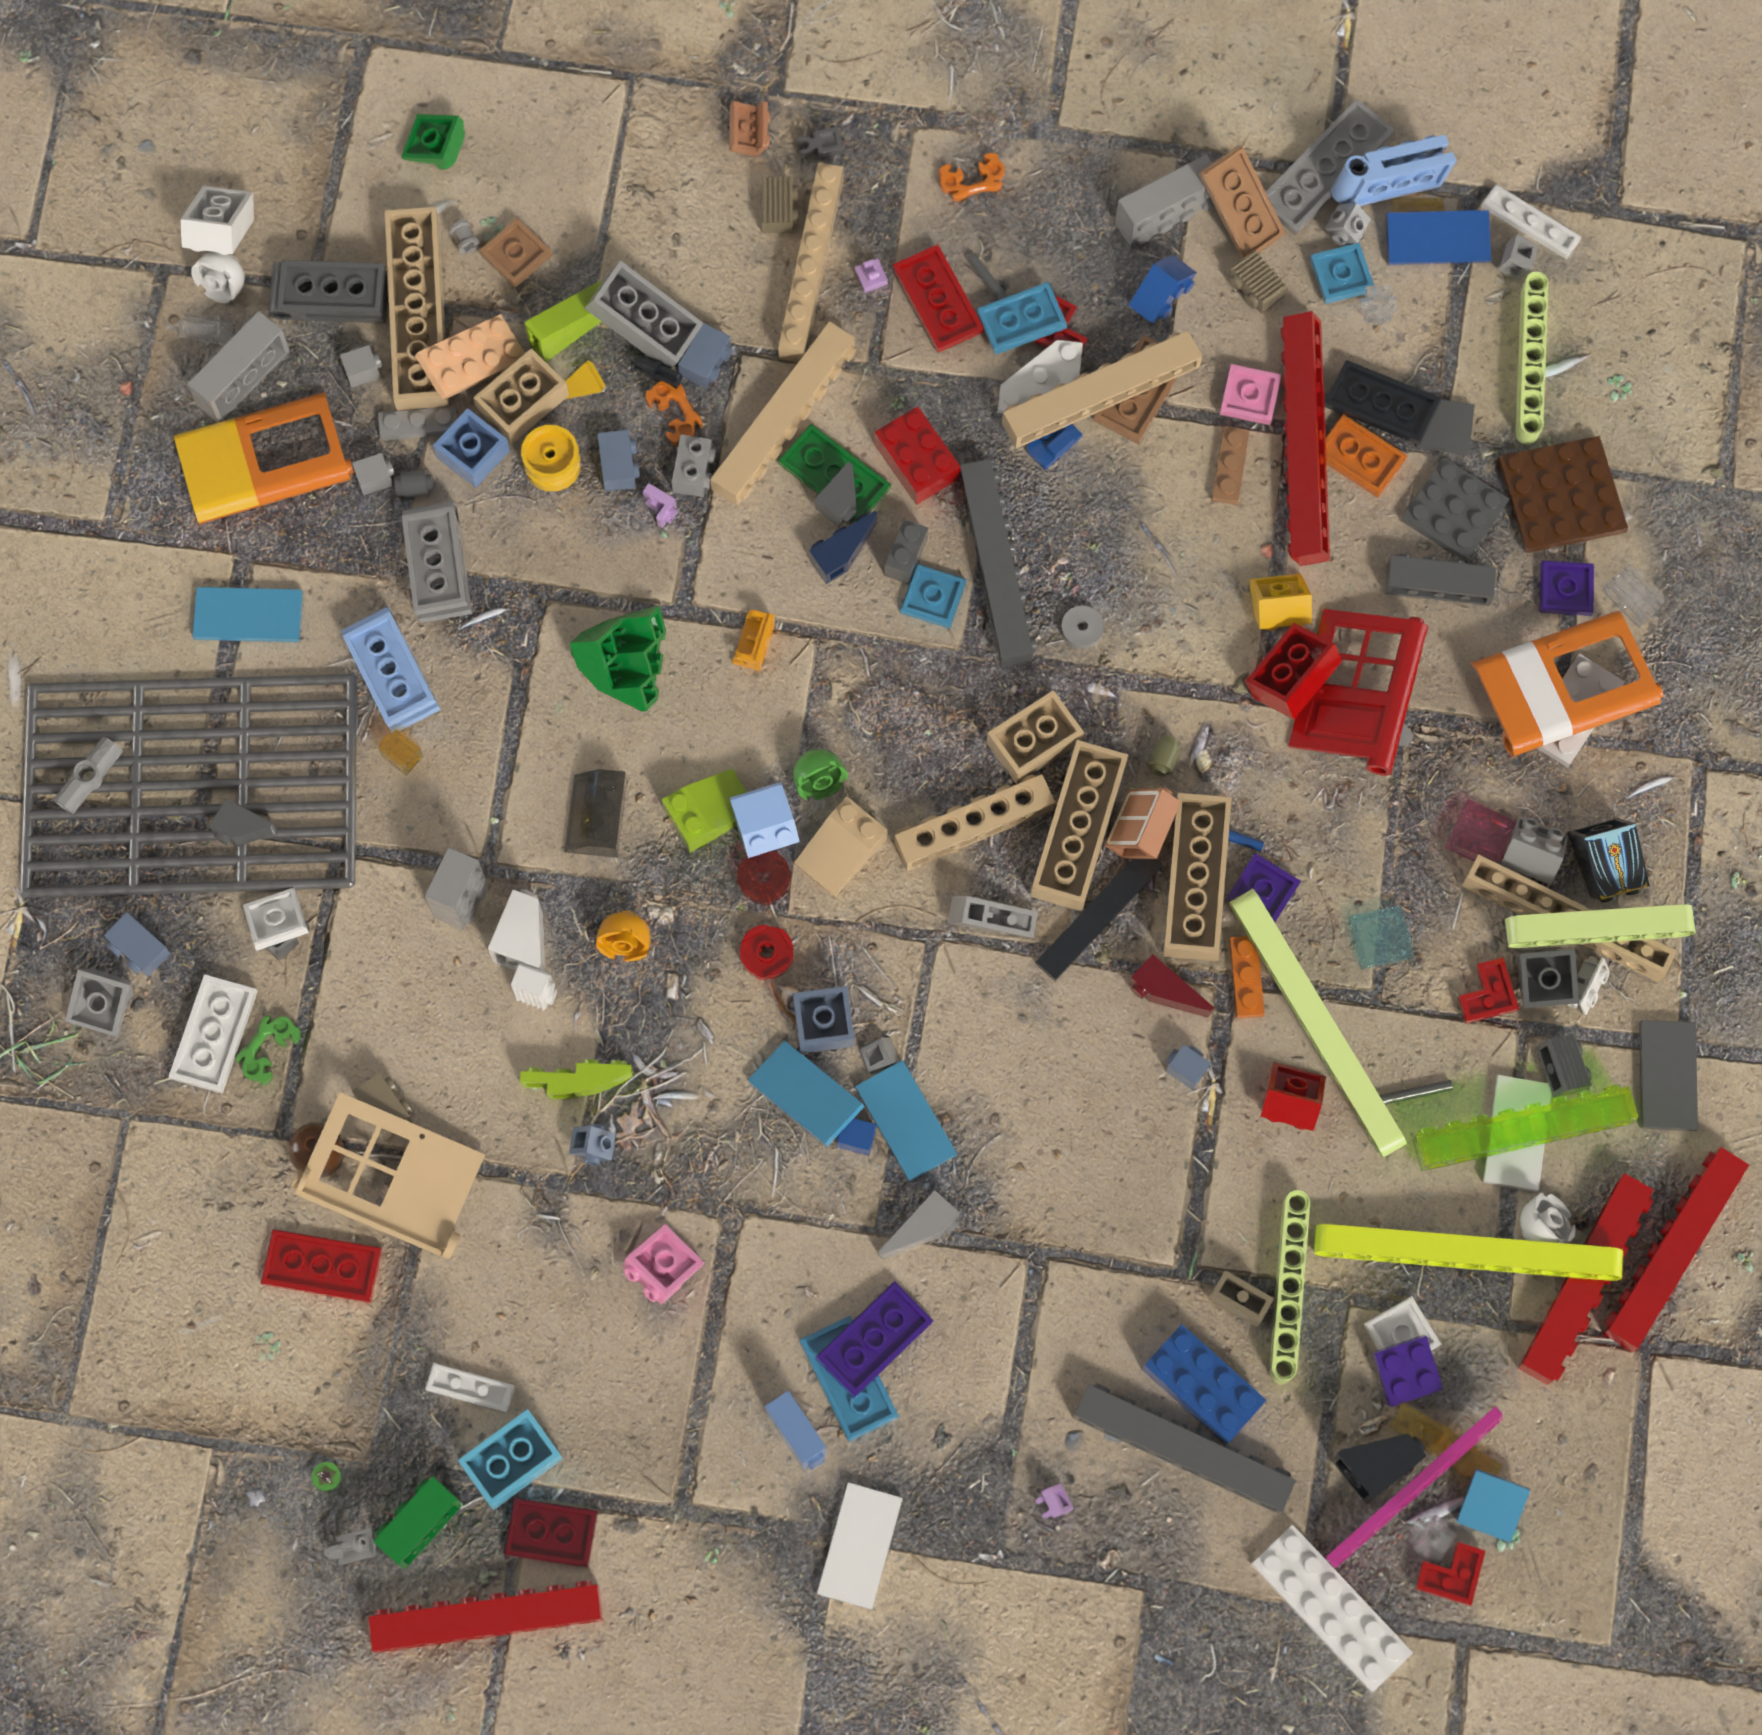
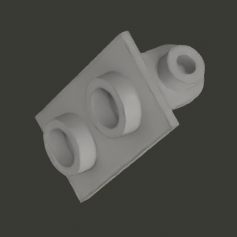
(352, 1547)

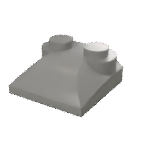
(99, 1001)

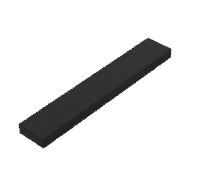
(1097, 916)

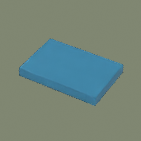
(1021, 318)

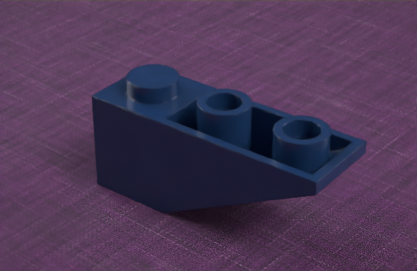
(837, 553)

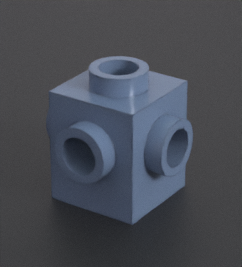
(592, 1143)

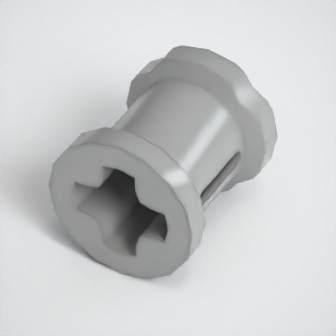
(466, 241)

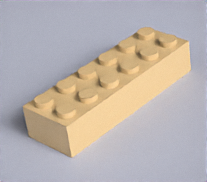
(1079, 825)
(1197, 877)

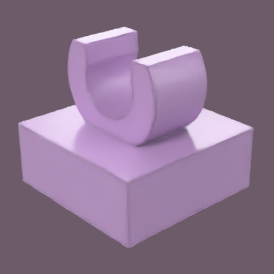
(870, 275)
(1057, 1501)

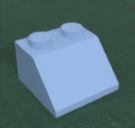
(764, 820)

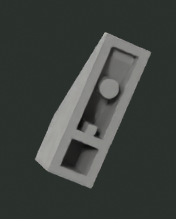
(992, 916)
(924, 1225)

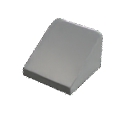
(879, 1054)

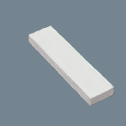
(1531, 221)

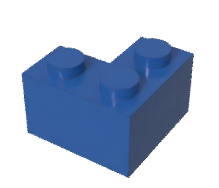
(1162, 284)

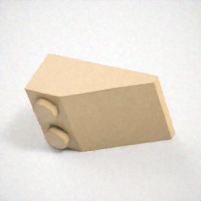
(841, 847)

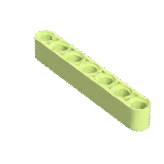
(1528, 368)
(1600, 926)
(1292, 1273)

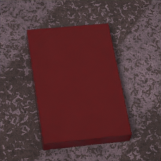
(551, 1533)

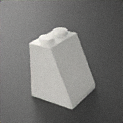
(519, 933)

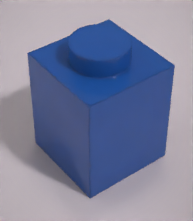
(857, 1137)

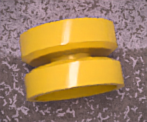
(551, 458)

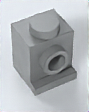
(1518, 257)

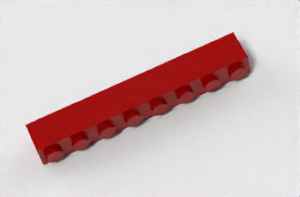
(1676, 1249)
(1578, 1295)
(485, 1618)

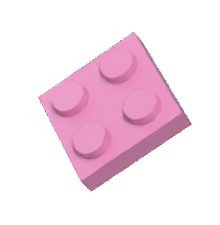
(1250, 394)

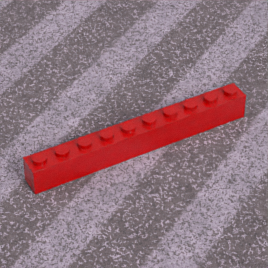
(1305, 439)

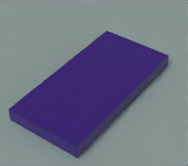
(874, 1339)

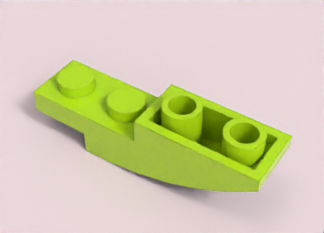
(588, 1080)

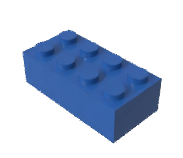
(1203, 1384)

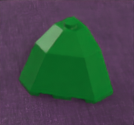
(623, 656)

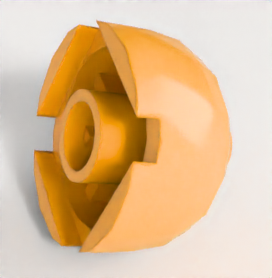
(624, 935)

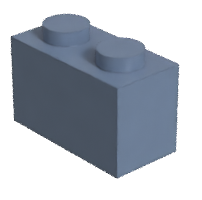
(705, 356)
(617, 461)
(137, 945)

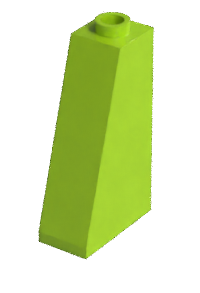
(561, 324)

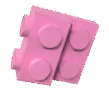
(661, 1264)

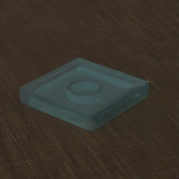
(1381, 937)

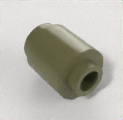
(1164, 755)

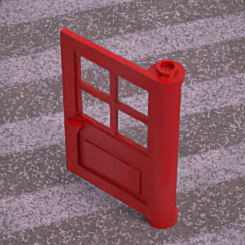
(1361, 719)

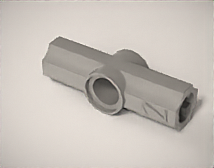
(99, 762)

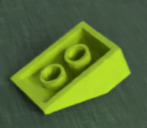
(704, 808)

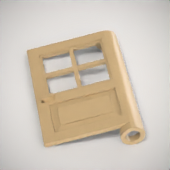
(425, 1187)

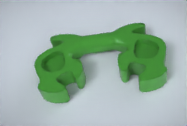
(255, 1068)

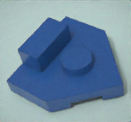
(1054, 445)

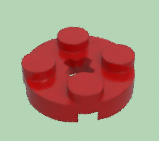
(763, 967)

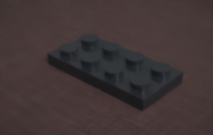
(1382, 402)

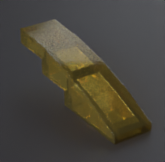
(1439, 1438)

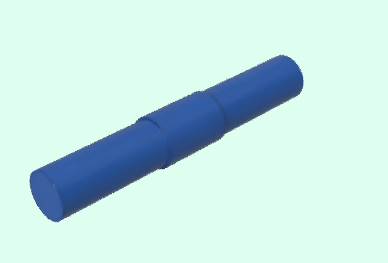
(1236, 837)

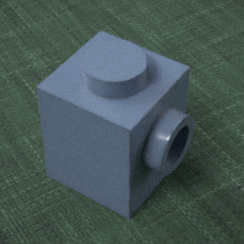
(1187, 1065)

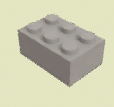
(456, 889)

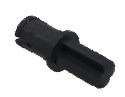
(657, 371)

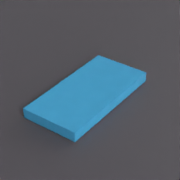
(248, 614)
(806, 1093)
(906, 1121)
(858, 1414)

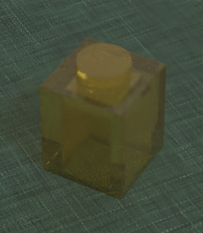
(400, 752)

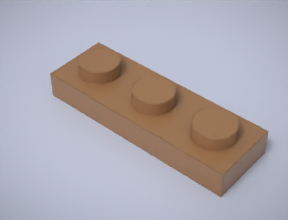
(1230, 465)

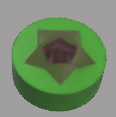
(326, 1476)

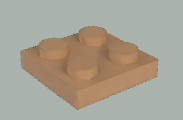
(515, 252)

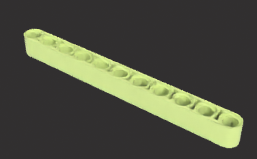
(1318, 1023)

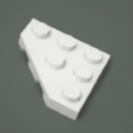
(1052, 367)

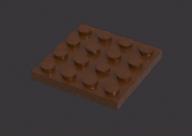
(1562, 494)

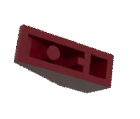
(1165, 988)

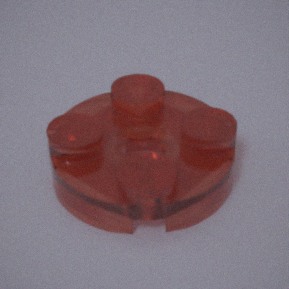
(766, 892)

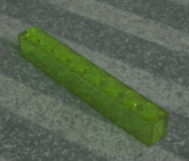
(1524, 1128)

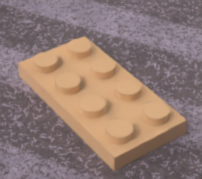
(470, 357)

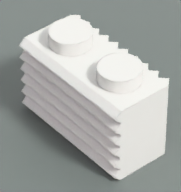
(533, 987)

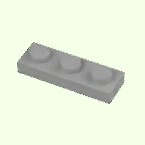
(416, 422)

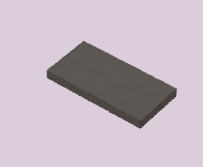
(1668, 1075)

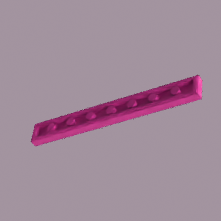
(1415, 1487)

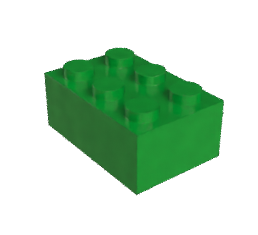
(417, 1522)

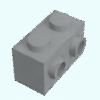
(692, 466)

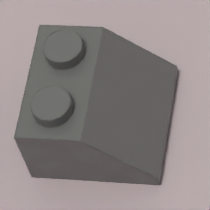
(1547, 976)

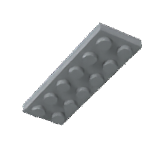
(1309, 180)

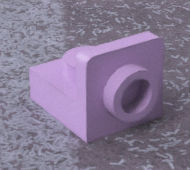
(659, 500)

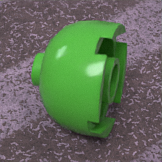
(819, 774)

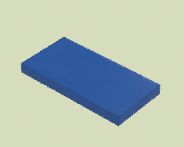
(1438, 237)

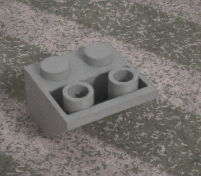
(1535, 850)

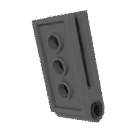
(293, 278)

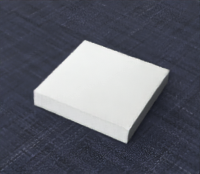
(275, 919)
(1400, 1324)

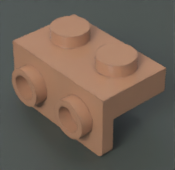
(749, 128)

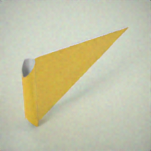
(585, 381)

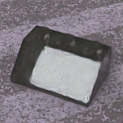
(596, 813)

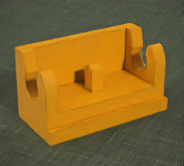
(754, 640)

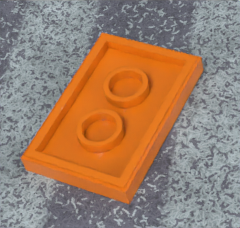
(1362, 456)

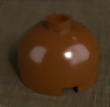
(302, 1146)

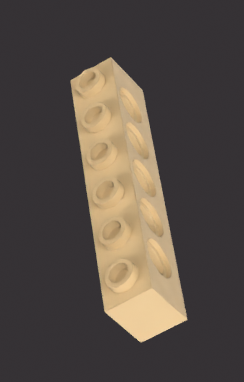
(915, 854)

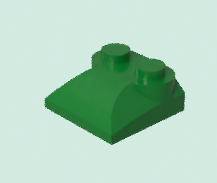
(435, 140)

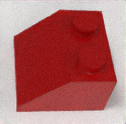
(1293, 1096)

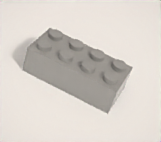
(1163, 203)
(643, 315)
(238, 366)

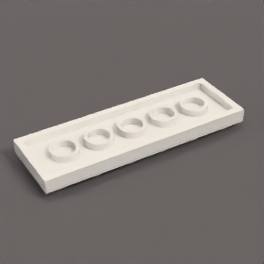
(1332, 1609)

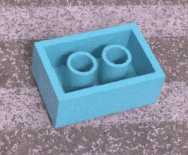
(510, 1459)

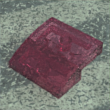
(1480, 832)

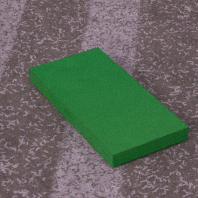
(818, 459)

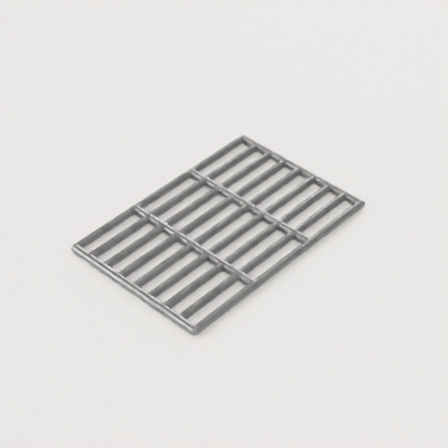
(242, 783)

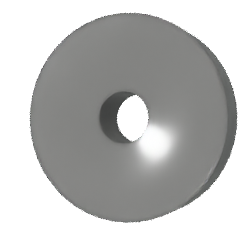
(1082, 638)

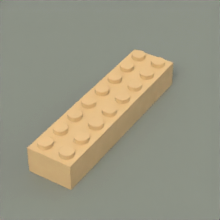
(414, 302)

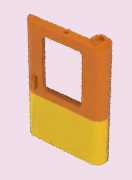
(225, 471)

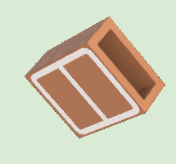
(1143, 823)

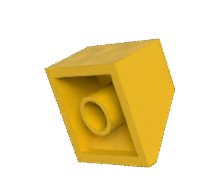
(1281, 601)

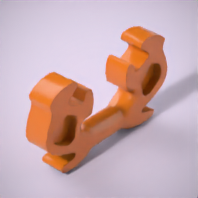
(993, 170)
(662, 394)

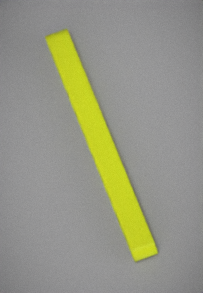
(1468, 1252)

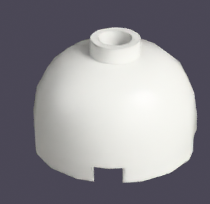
(219, 275)
(1546, 1220)

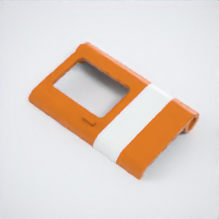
(1534, 699)

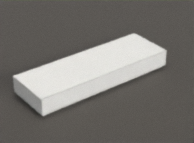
(469, 1387)

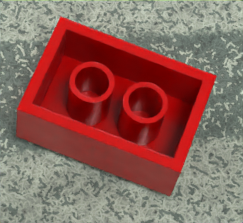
(917, 455)
(1293, 671)

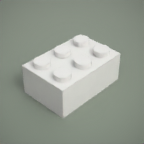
(217, 220)

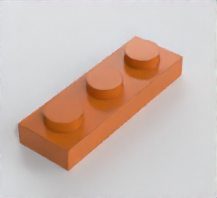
(1246, 978)

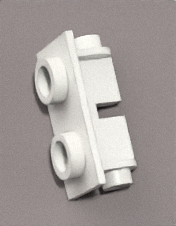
(1594, 974)

